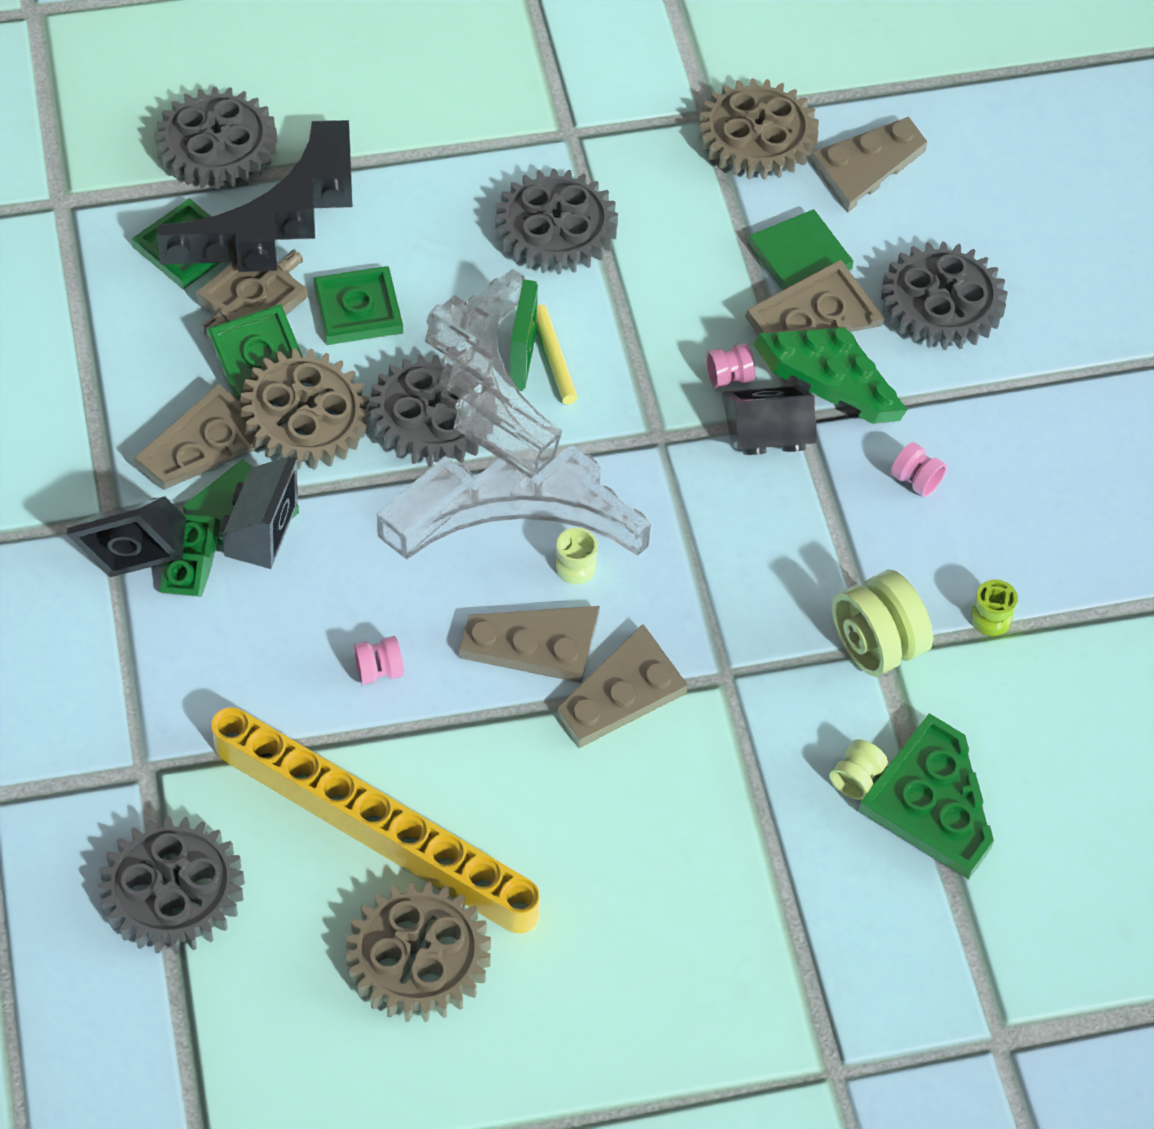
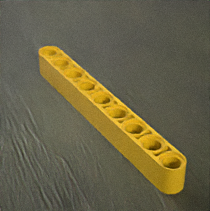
(383, 835)

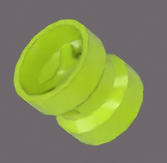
(994, 607)

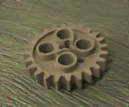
(758, 128)
(282, 384)
(381, 938)

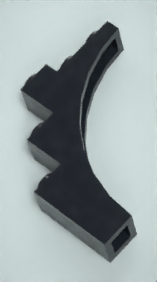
(283, 213)

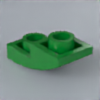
(191, 572)

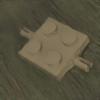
(243, 293)

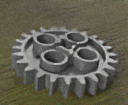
(216, 137)
(556, 221)
(944, 295)
(417, 413)
(144, 910)

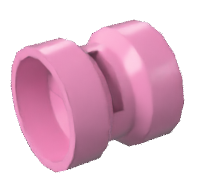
(730, 366)
(918, 469)
(387, 656)

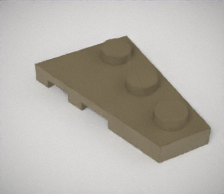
(865, 160)
(818, 302)
(197, 441)
(533, 641)
(622, 689)

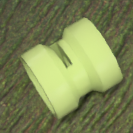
(576, 555)
(855, 774)

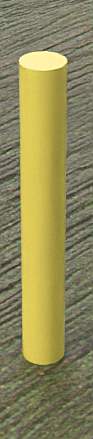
(555, 356)

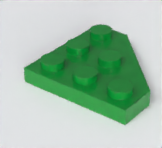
(833, 368)
(934, 798)

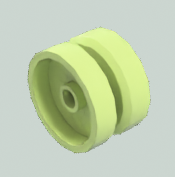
(882, 622)

